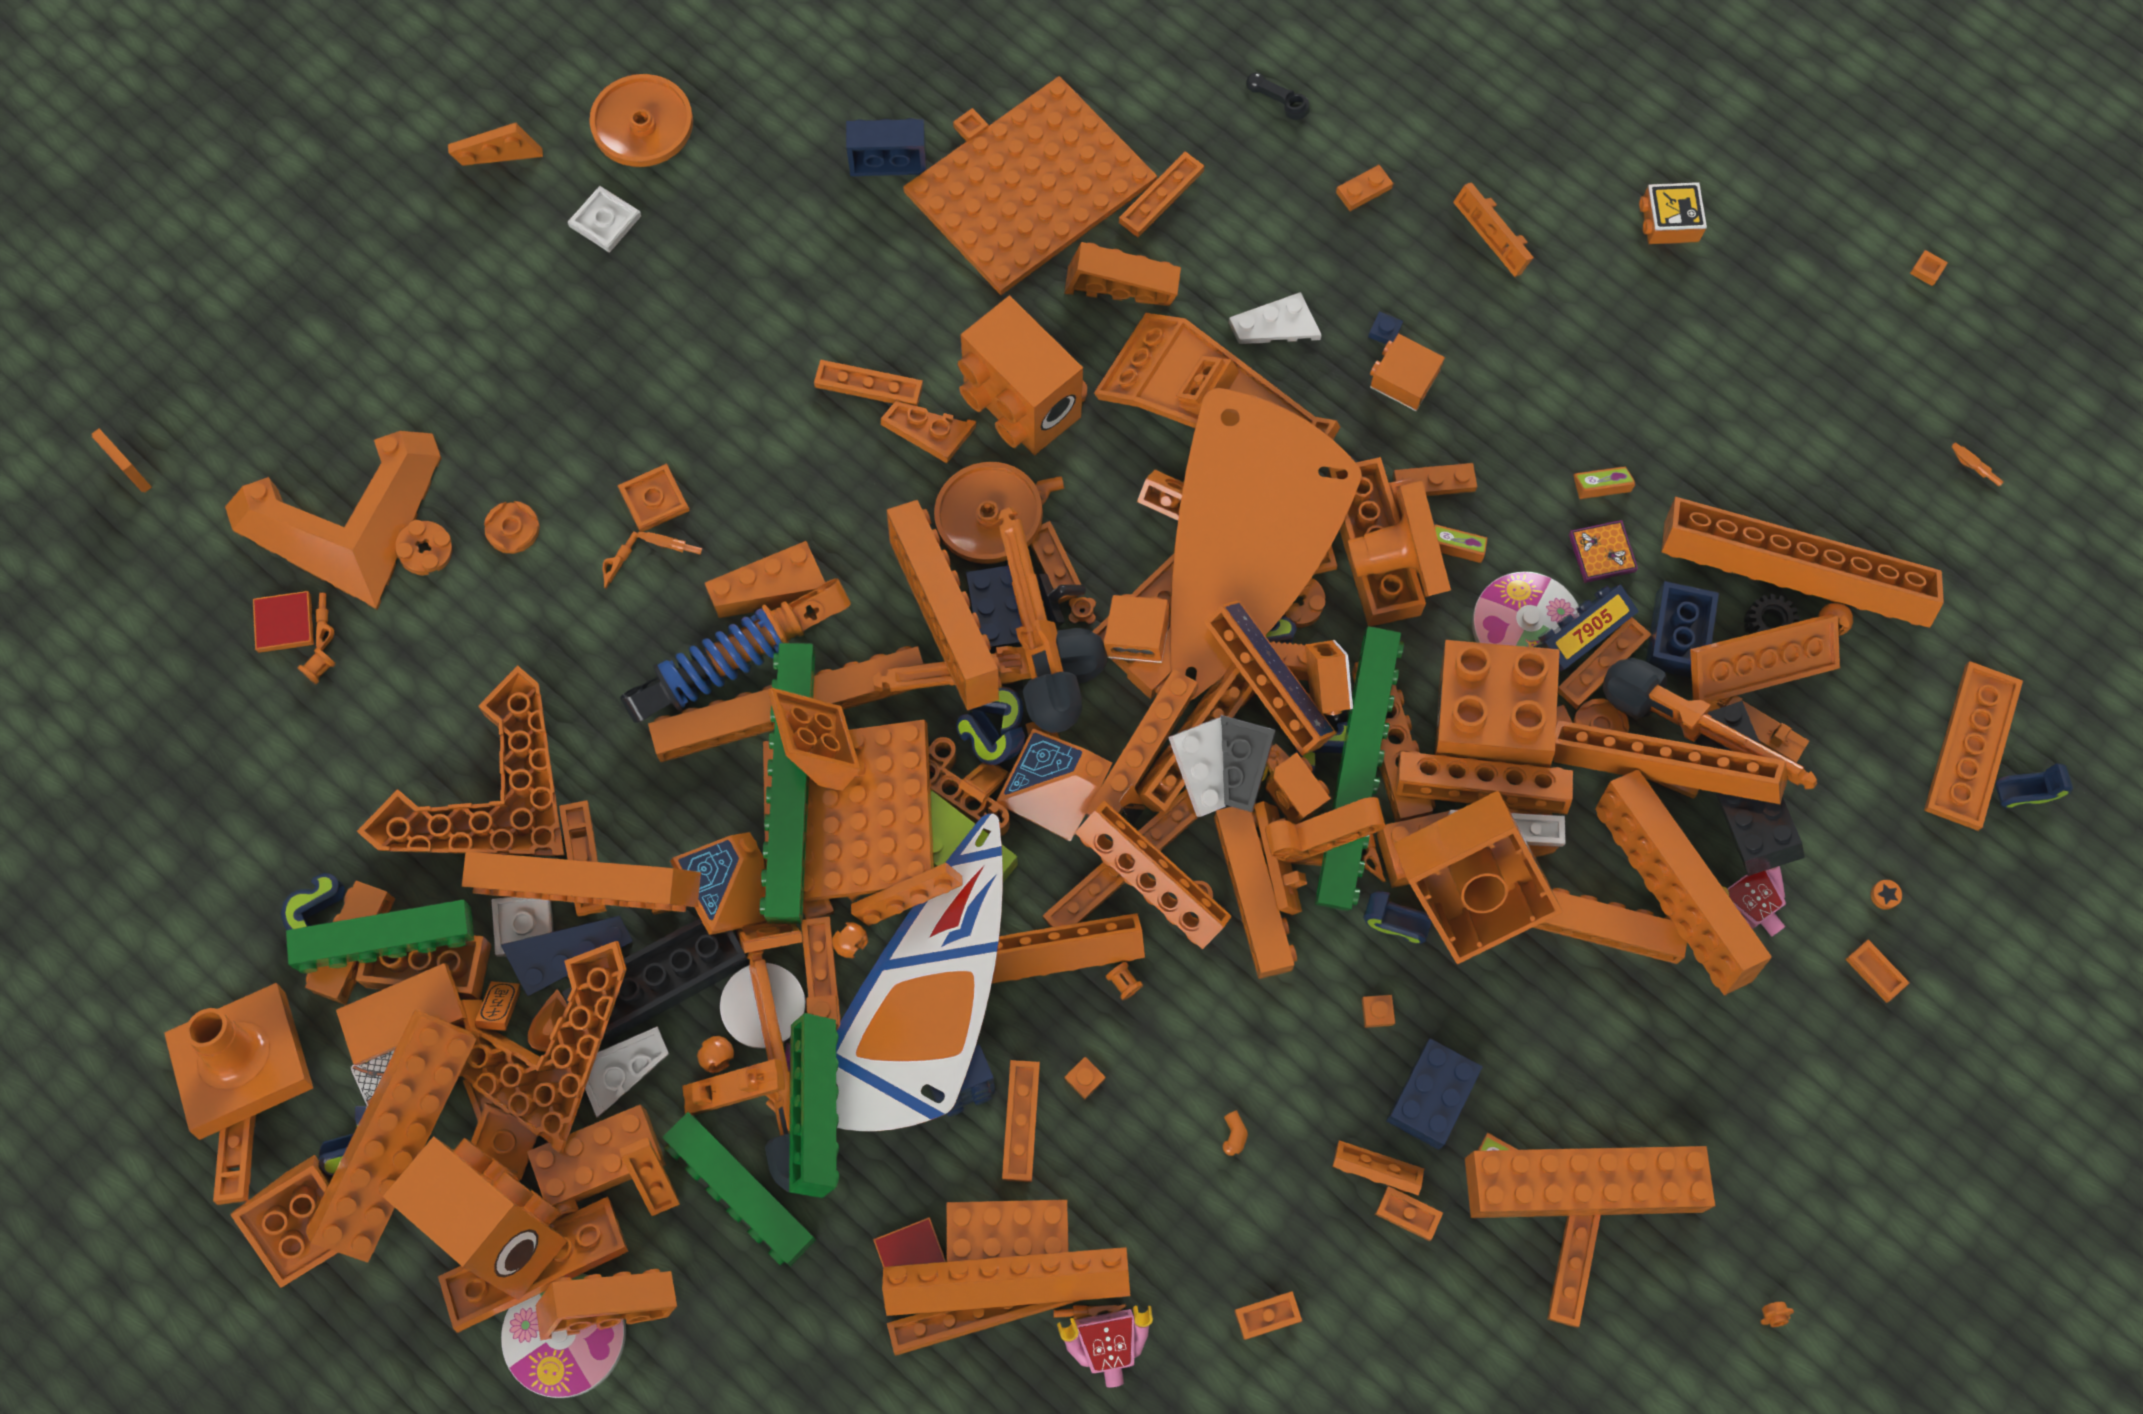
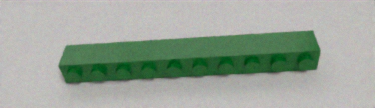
(1360, 760)
(787, 800)

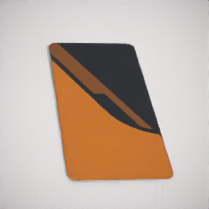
(1132, 804)

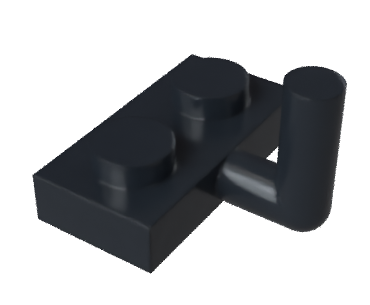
(1050, 597)

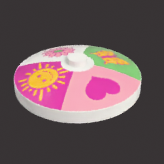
(1520, 609)
(562, 1364)

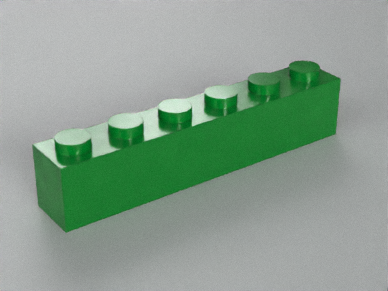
(379, 936)
(813, 1106)
(738, 1189)

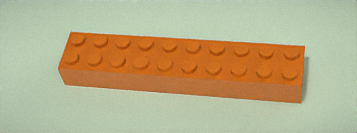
(1803, 562)

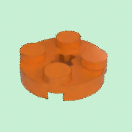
(429, 561)
(1312, 605)

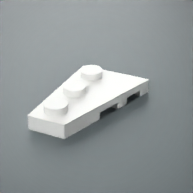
(1278, 320)
(1201, 765)
(622, 1067)

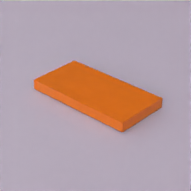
(379, 1020)

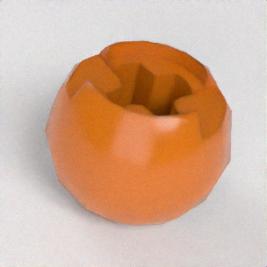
(1844, 614)
(850, 940)
(715, 1054)

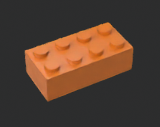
(466, 965)
(591, 1157)
(1006, 1229)

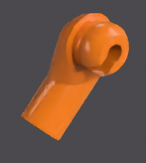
(1047, 486)
(1237, 1136)

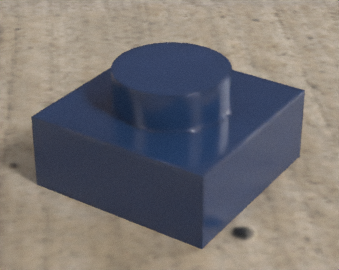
(1385, 328)

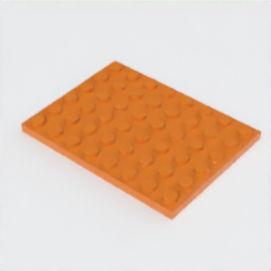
(1030, 185)

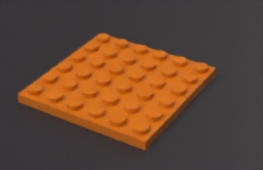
(879, 823)

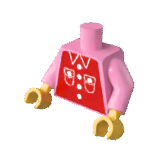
(1759, 899)
(1108, 1341)

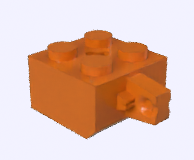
(1294, 786)

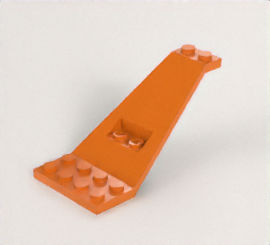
(1172, 367)

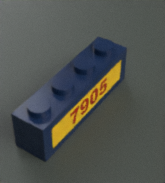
(1589, 625)

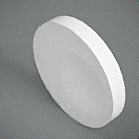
(740, 1009)

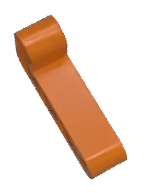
(944, 778)
(1324, 832)

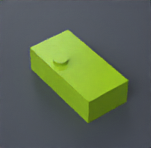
(950, 829)

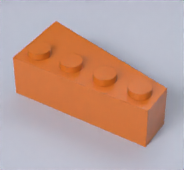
(1121, 275)
(766, 582)
(604, 1301)

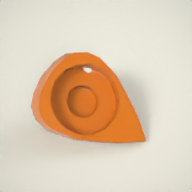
(545, 1022)

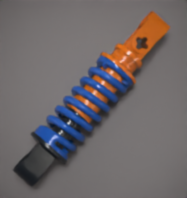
(732, 651)

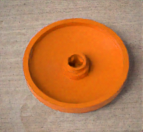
(641, 120)
(970, 509)

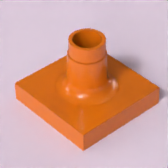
(1405, 544)
(237, 1060)

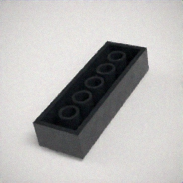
(1759, 828)
(671, 973)

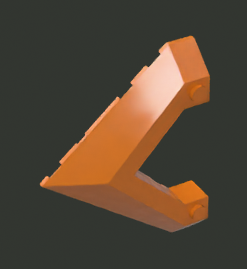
(363, 552)
(519, 823)
(549, 1088)

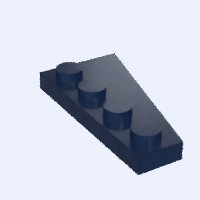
(541, 958)

